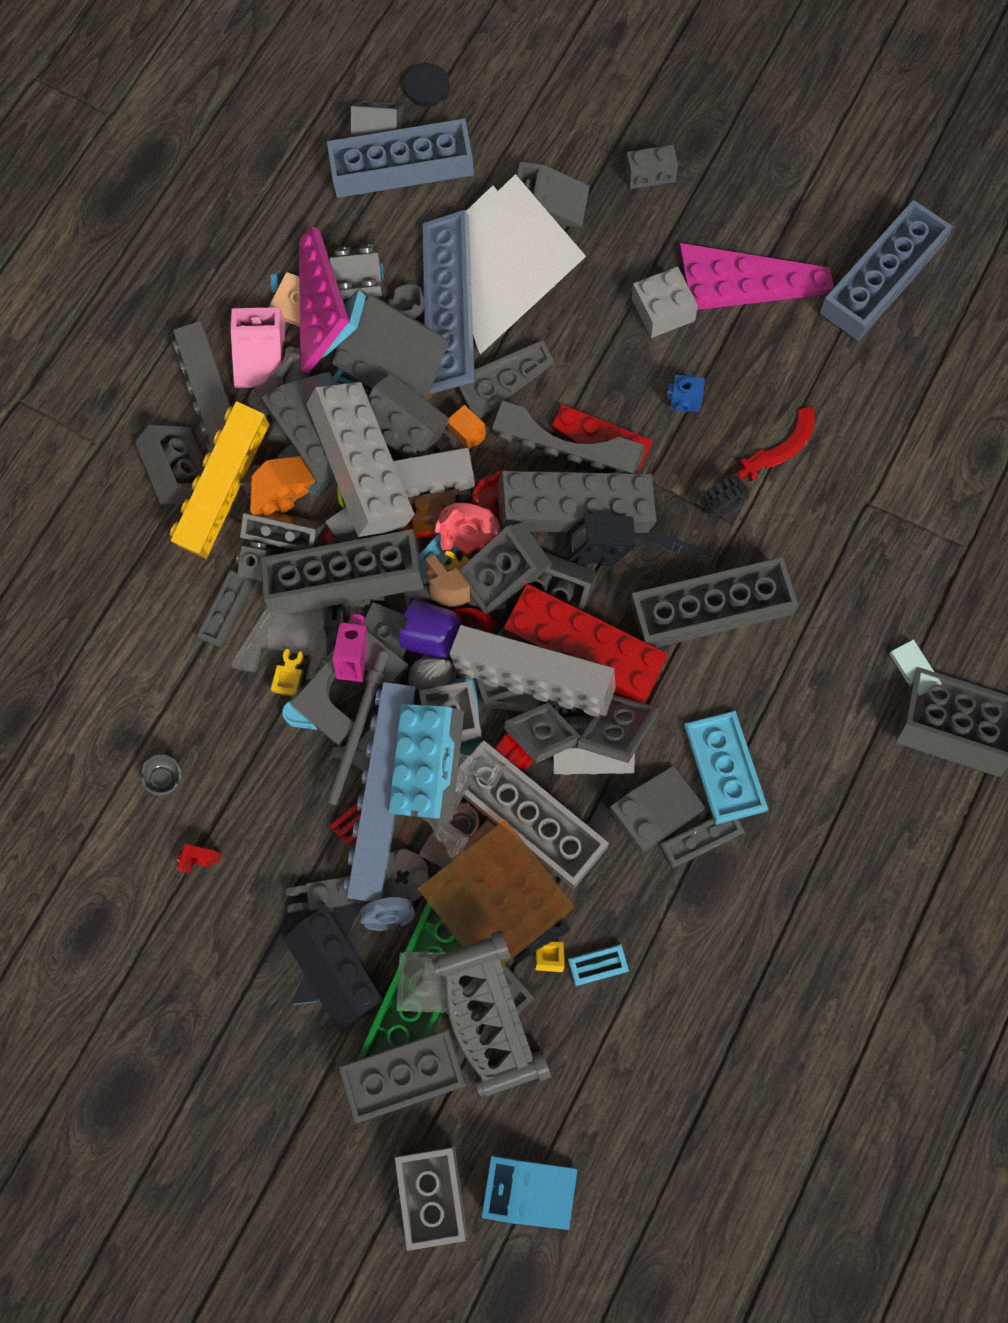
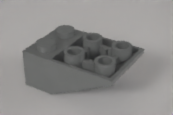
(558, 193)

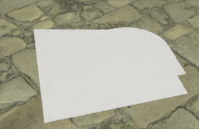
(513, 258)

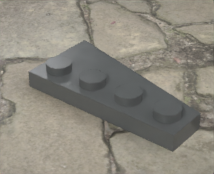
(504, 378)

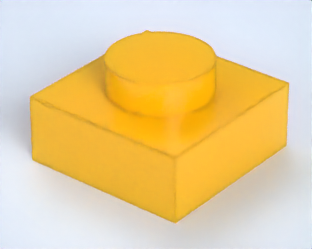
(550, 957)

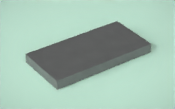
(402, 1076)

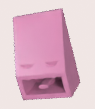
(256, 344)

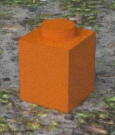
(466, 427)

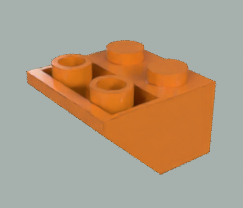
(279, 485)

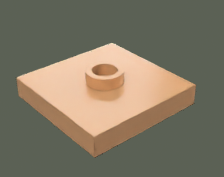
(288, 299)

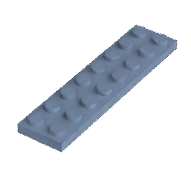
(449, 296)

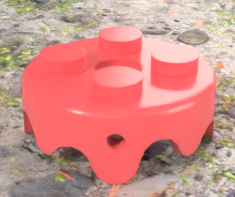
(455, 532)

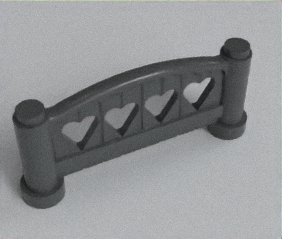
(483, 961)

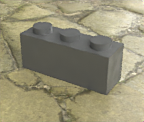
(282, 530)

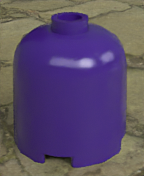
(429, 629)

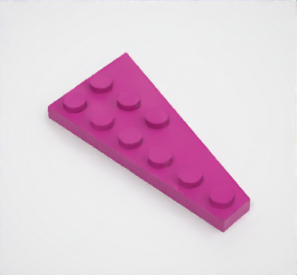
(736, 278)
(320, 300)

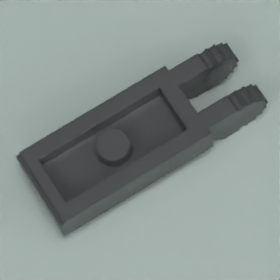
(321, 894)

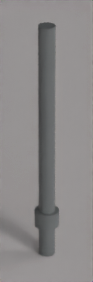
(374, 679)

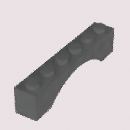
(616, 455)

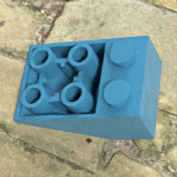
(529, 1193)

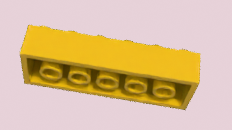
(220, 480)

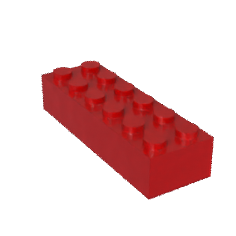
(567, 630)

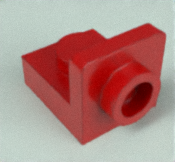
(202, 857)

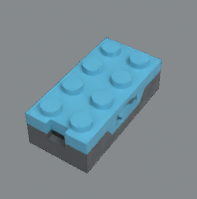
(426, 761)

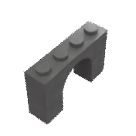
(315, 702)

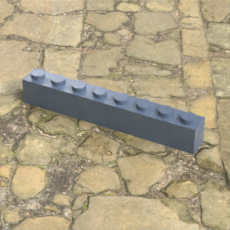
(376, 825)

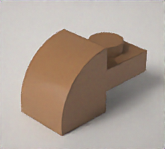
(446, 587)

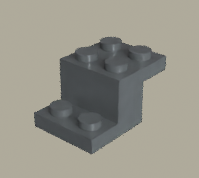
(358, 270)

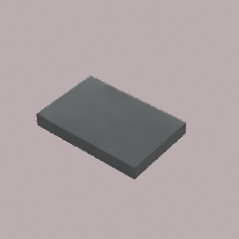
(620, 730)

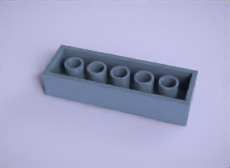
(400, 158)
(885, 270)

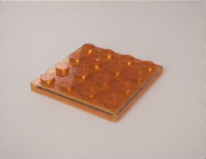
(496, 889)

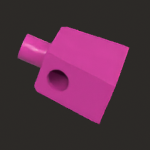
(351, 649)

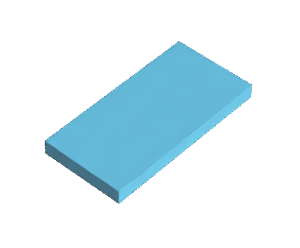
(725, 767)

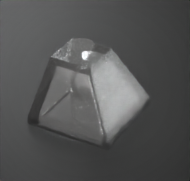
(418, 985)

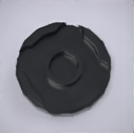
(427, 85)

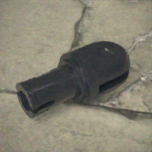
(331, 626)

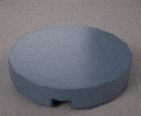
(385, 912)

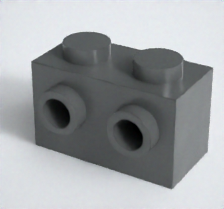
(651, 166)

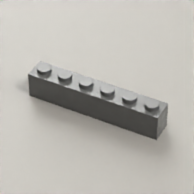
(204, 378)

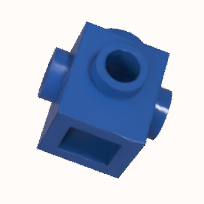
(686, 393)

